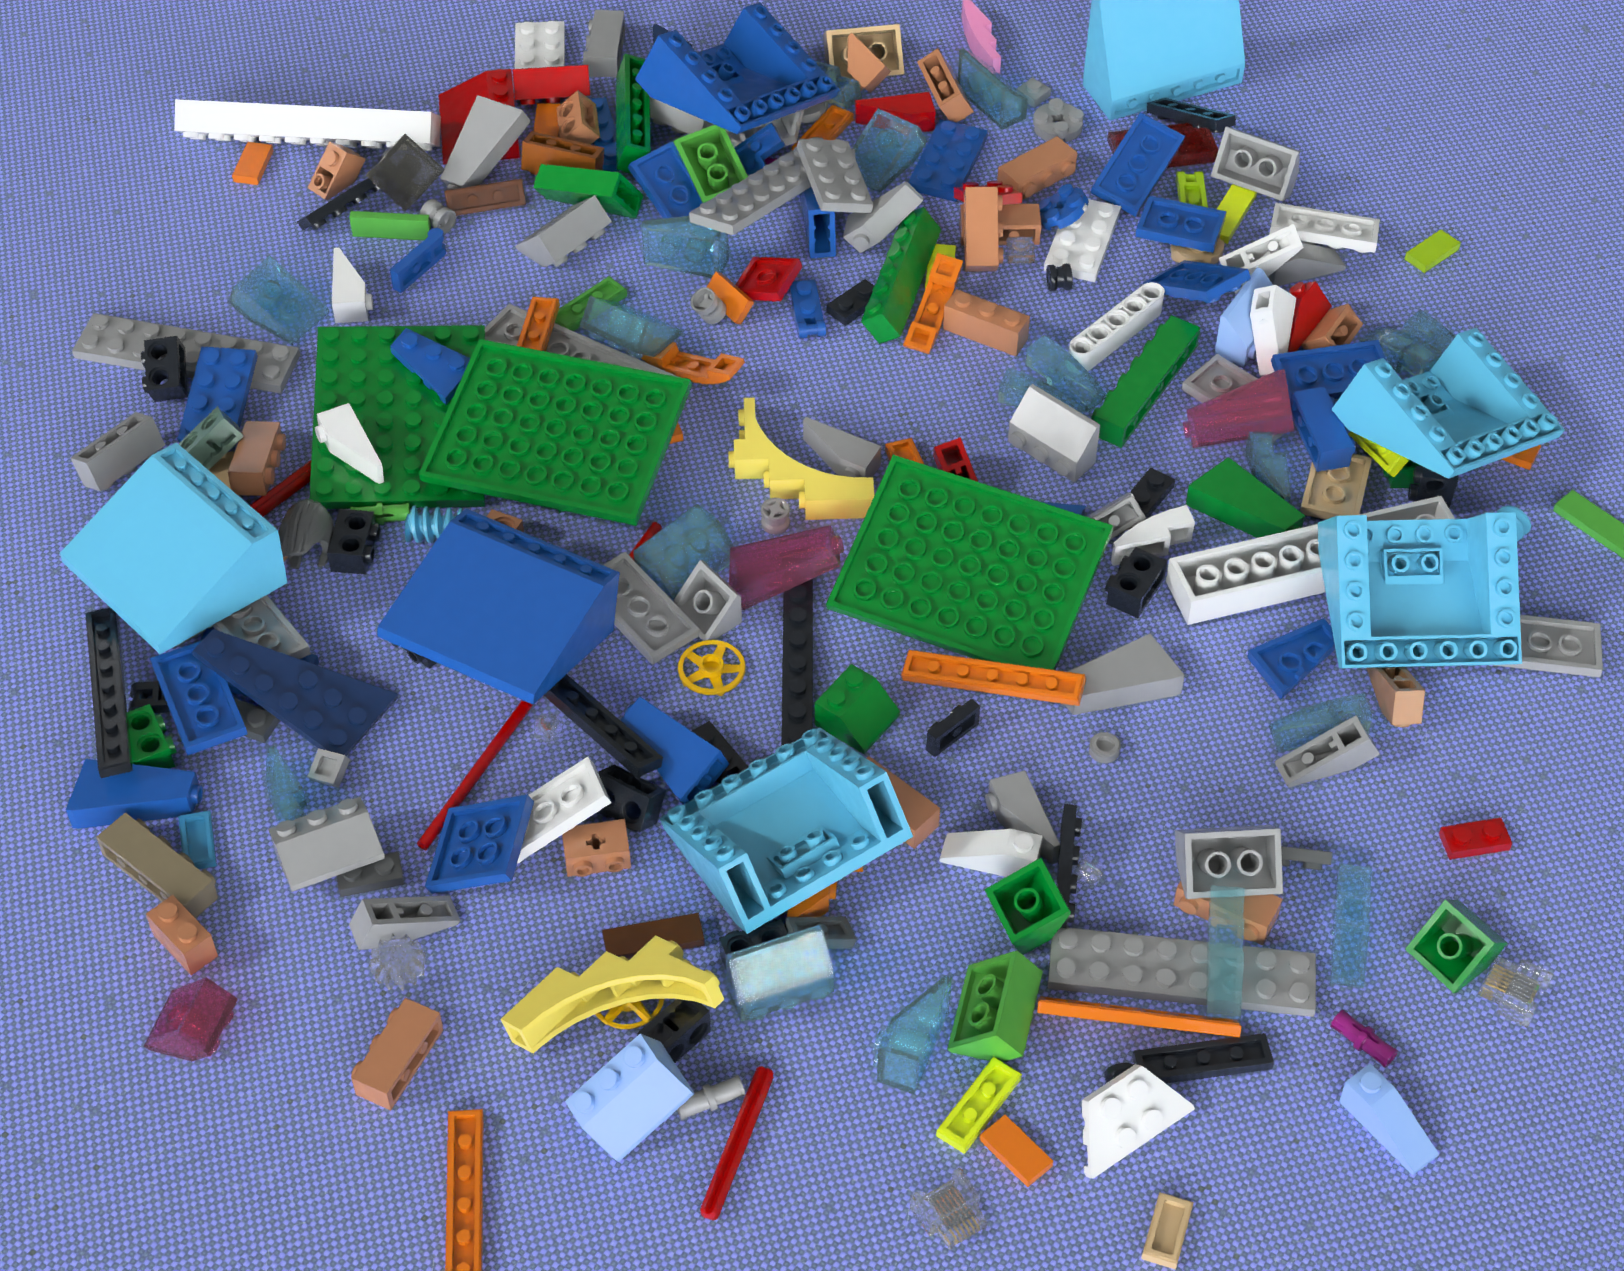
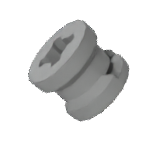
(775, 516)

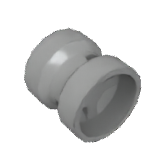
(439, 217)
(708, 305)

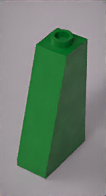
(576, 184)
(1242, 501)

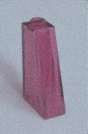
(1250, 408)
(781, 563)

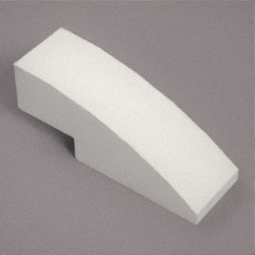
(1156, 534)

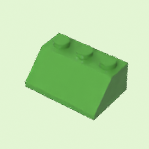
(710, 161)
(996, 1008)

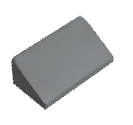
(1120, 513)

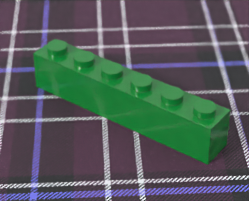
(631, 114)
(901, 276)
(1146, 380)

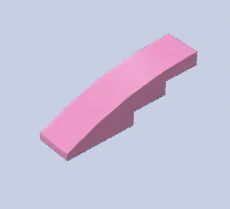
(978, 34)

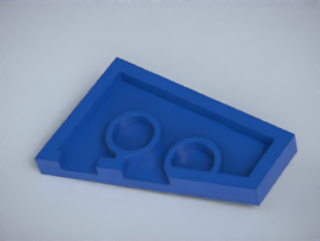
(432, 362)
(1293, 655)

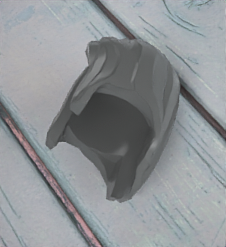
(302, 527)

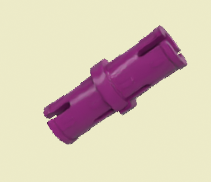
(1364, 1038)

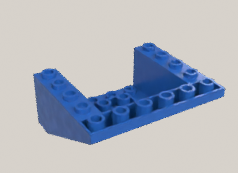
(740, 83)
(503, 607)

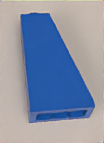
(818, 227)
(688, 760)
(141, 793)

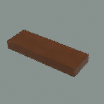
(486, 197)
(629, 939)

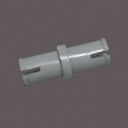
(711, 1097)

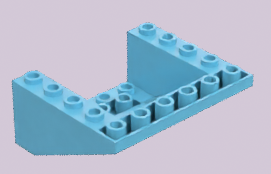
(1160, 51)
(1453, 416)
(176, 550)
(1422, 590)
(788, 826)

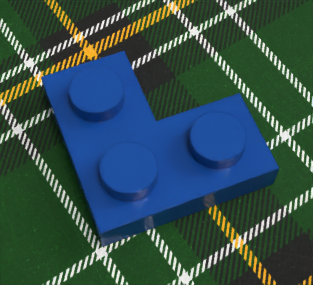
(758, 147)

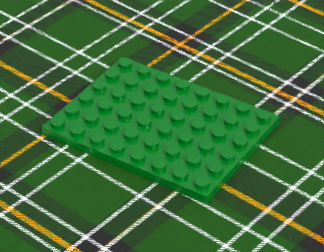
(393, 410)
(556, 431)
(969, 567)

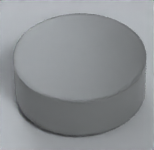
(1104, 747)

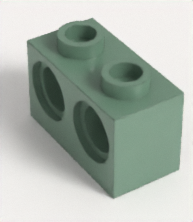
(212, 438)

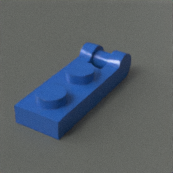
(418, 260)
(807, 309)

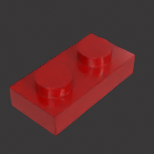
(1475, 838)

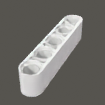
(1117, 325)

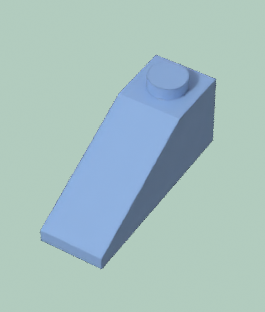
(1387, 1118)

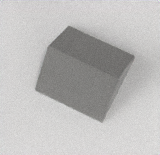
(709, 602)

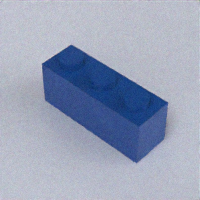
(1321, 429)

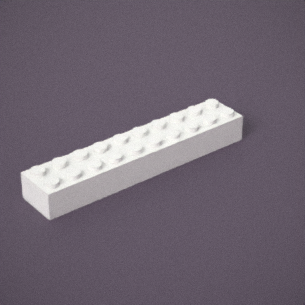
(303, 123)
(1266, 568)

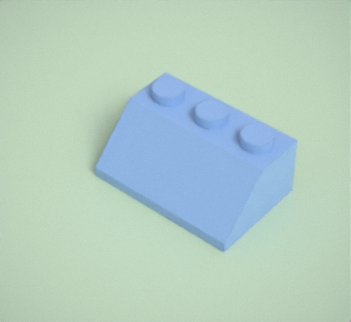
(1235, 330)
(630, 1096)

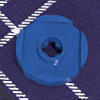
(1062, 207)

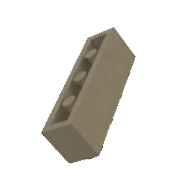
(156, 865)

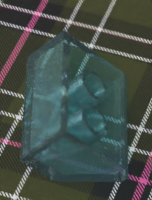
(990, 91)
(627, 328)
(679, 547)
(779, 973)

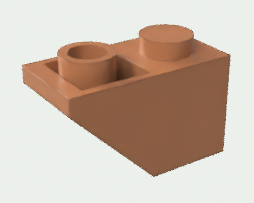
(336, 171)

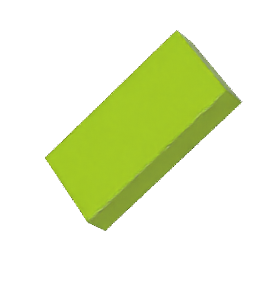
(1432, 251)

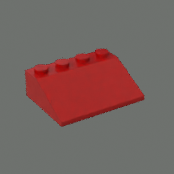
(457, 103)

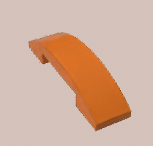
(930, 313)
(695, 367)

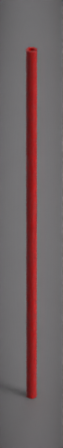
(495, 745)

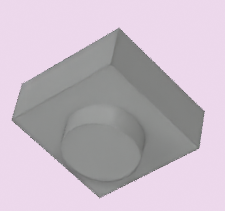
(1034, 91)
(328, 768)

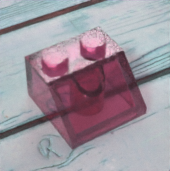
(192, 1021)

